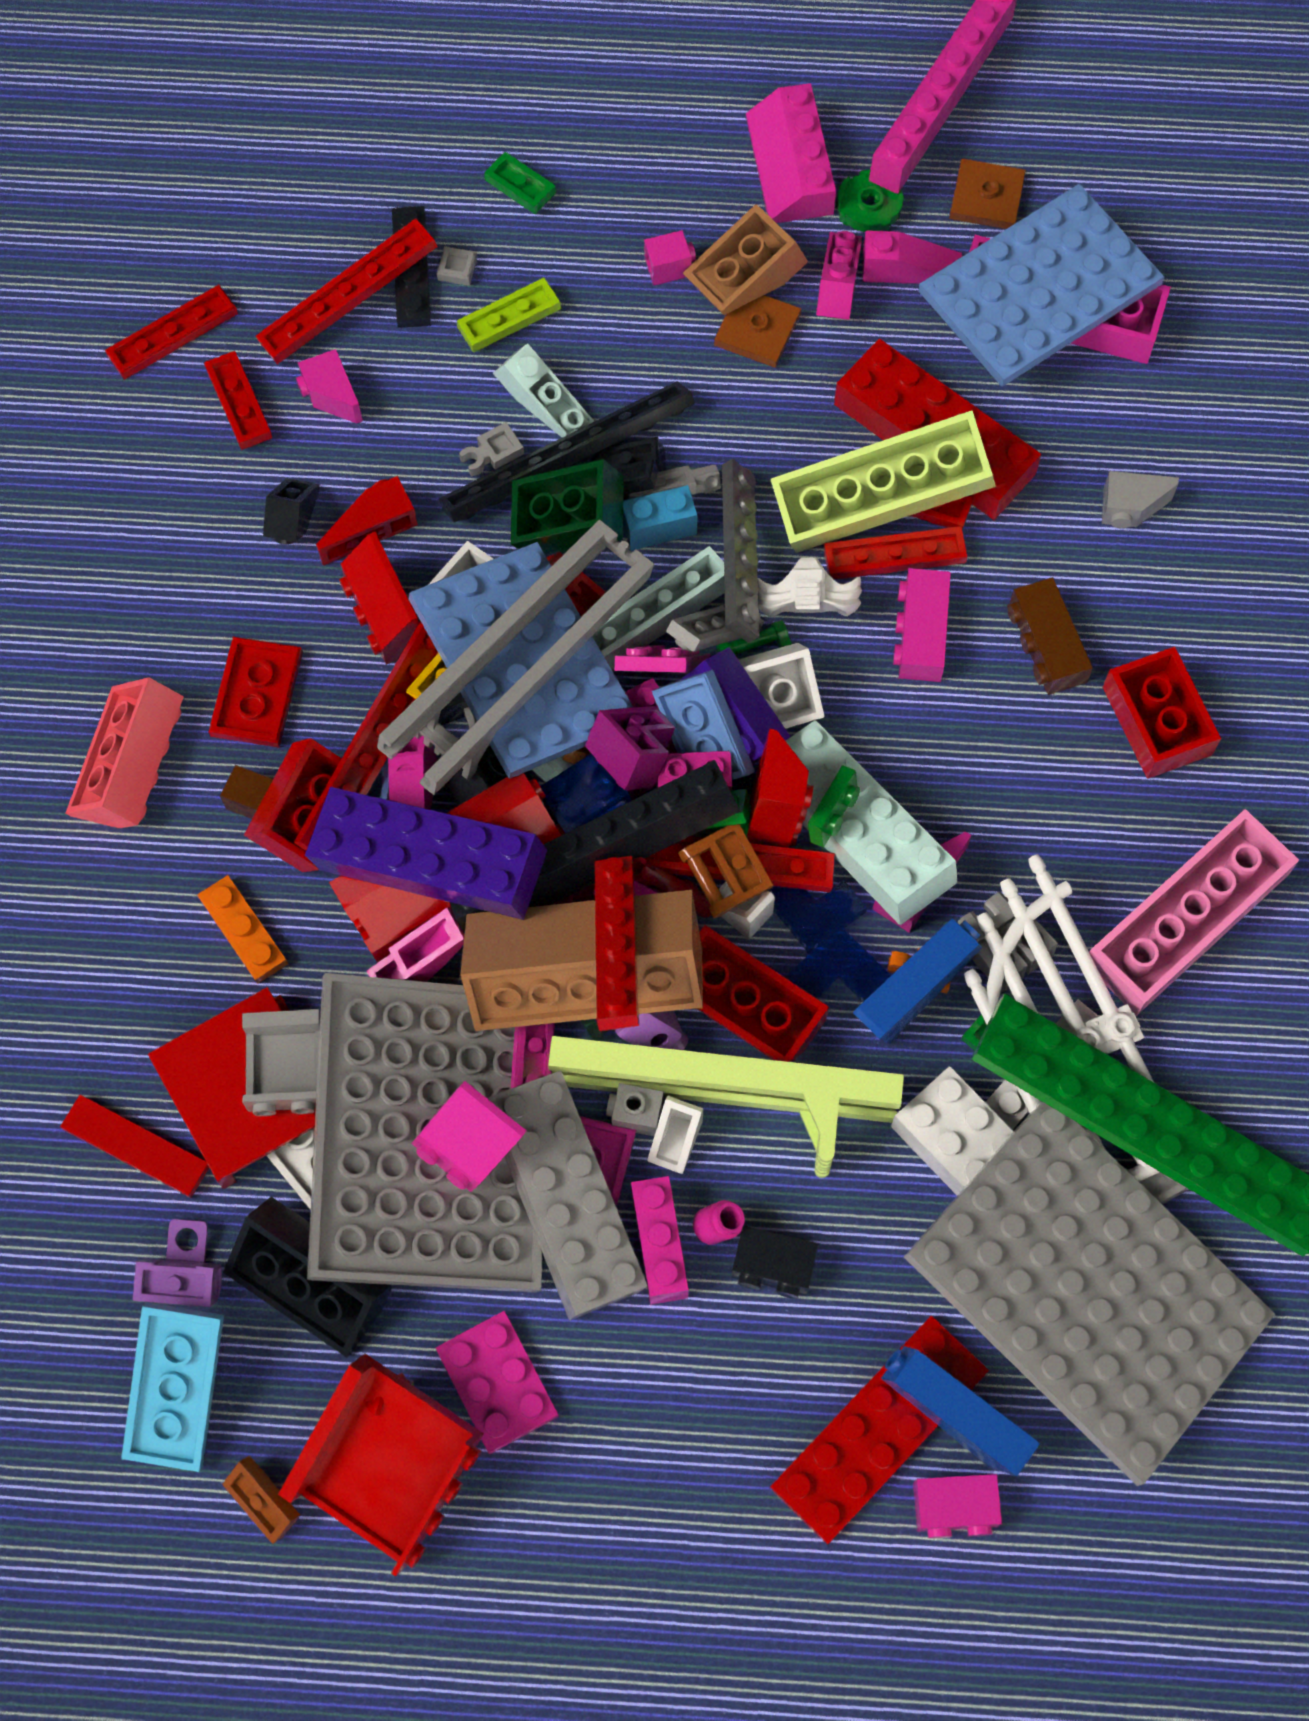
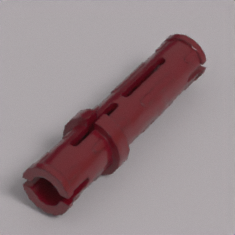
(663, 882)

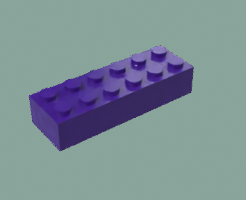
(427, 852)

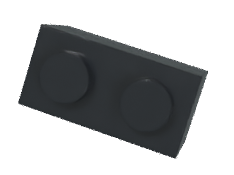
(774, 1262)

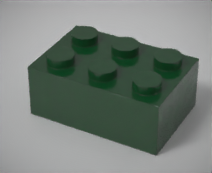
(565, 504)

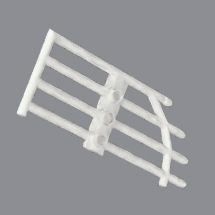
(1108, 1033)

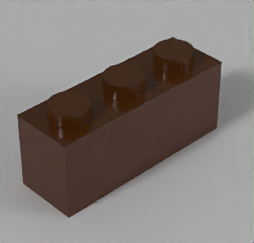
(1049, 636)

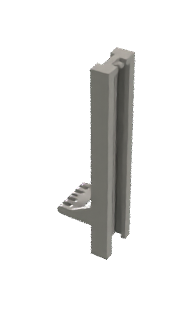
(423, 714)

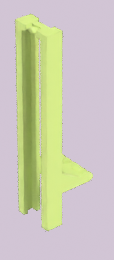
(812, 1090)

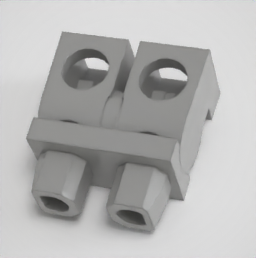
(1002, 916)

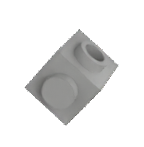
(636, 1108)

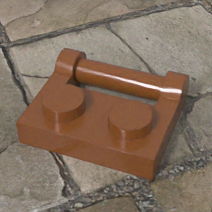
(735, 861)

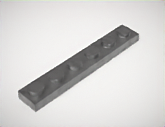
(740, 551)

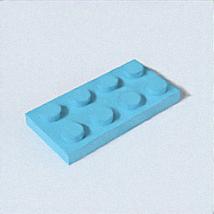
(172, 1386)

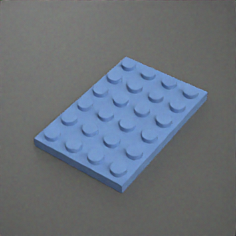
(1040, 284)
(566, 706)

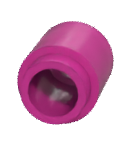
(718, 1222)

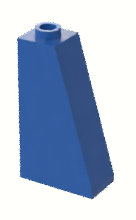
(919, 980)
(959, 1411)

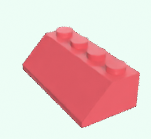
(126, 754)

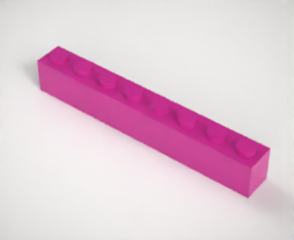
(939, 92)

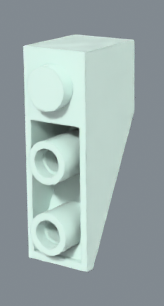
(541, 392)

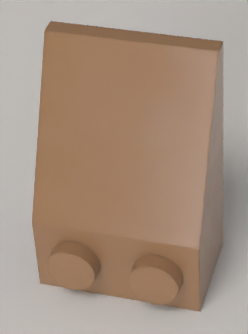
(746, 262)

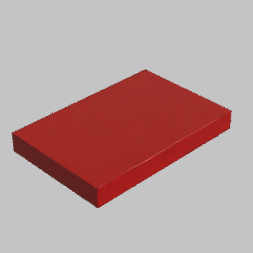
(255, 692)

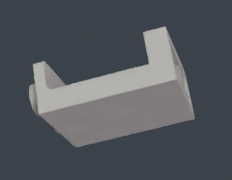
(281, 1061)

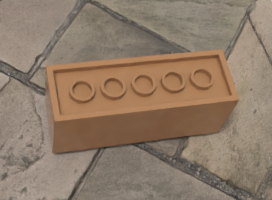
(547, 963)

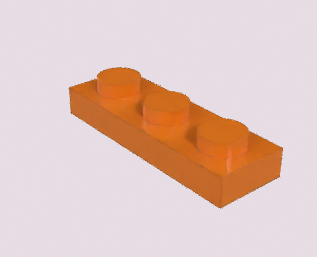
(242, 929)

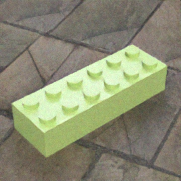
(883, 482)

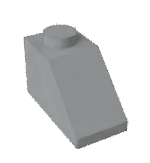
(1135, 497)

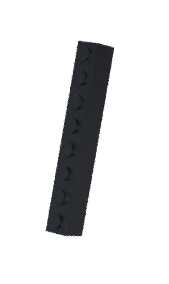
(630, 830)

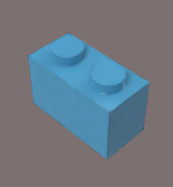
(659, 517)

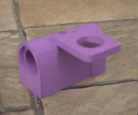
(183, 1274)

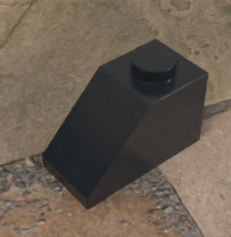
(289, 510)

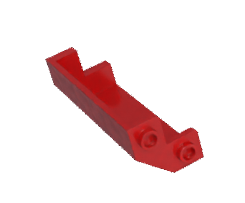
(390, 914)

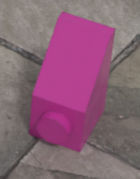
(328, 386)

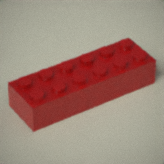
(898, 396)

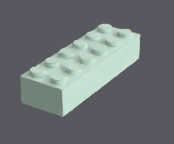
(877, 836)

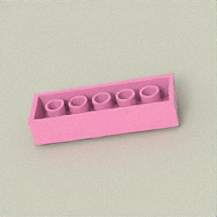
(1191, 911)

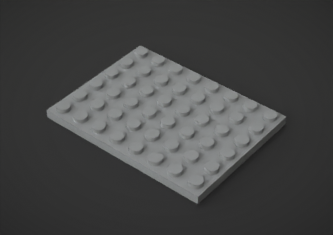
(376, 1207)
(1091, 1289)

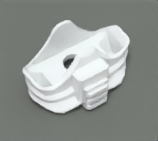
(809, 590)

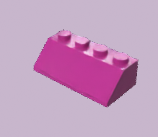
(791, 155)

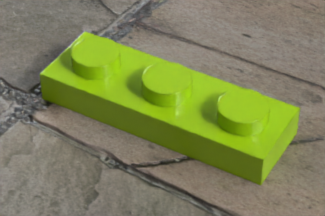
(508, 314)

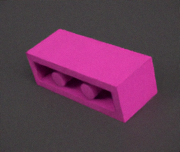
(922, 625)
(659, 1240)

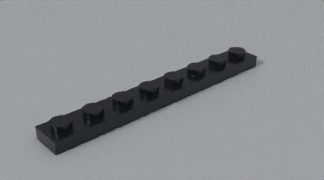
(574, 447)

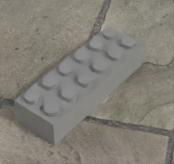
(568, 1198)

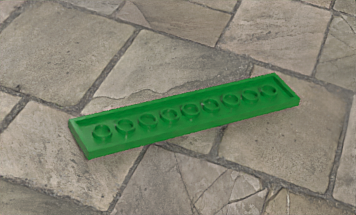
(1147, 1122)

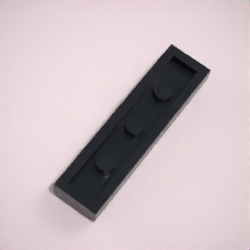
(413, 284)

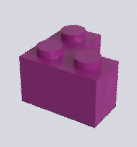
(631, 744)

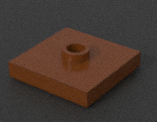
(987, 194)
(759, 329)

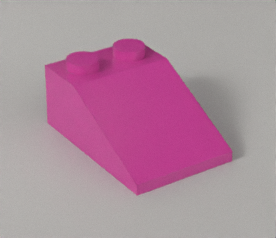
(467, 1137)

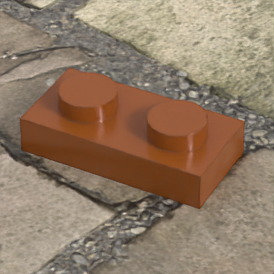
(260, 1499)

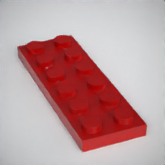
(868, 1440)

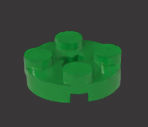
(863, 216)

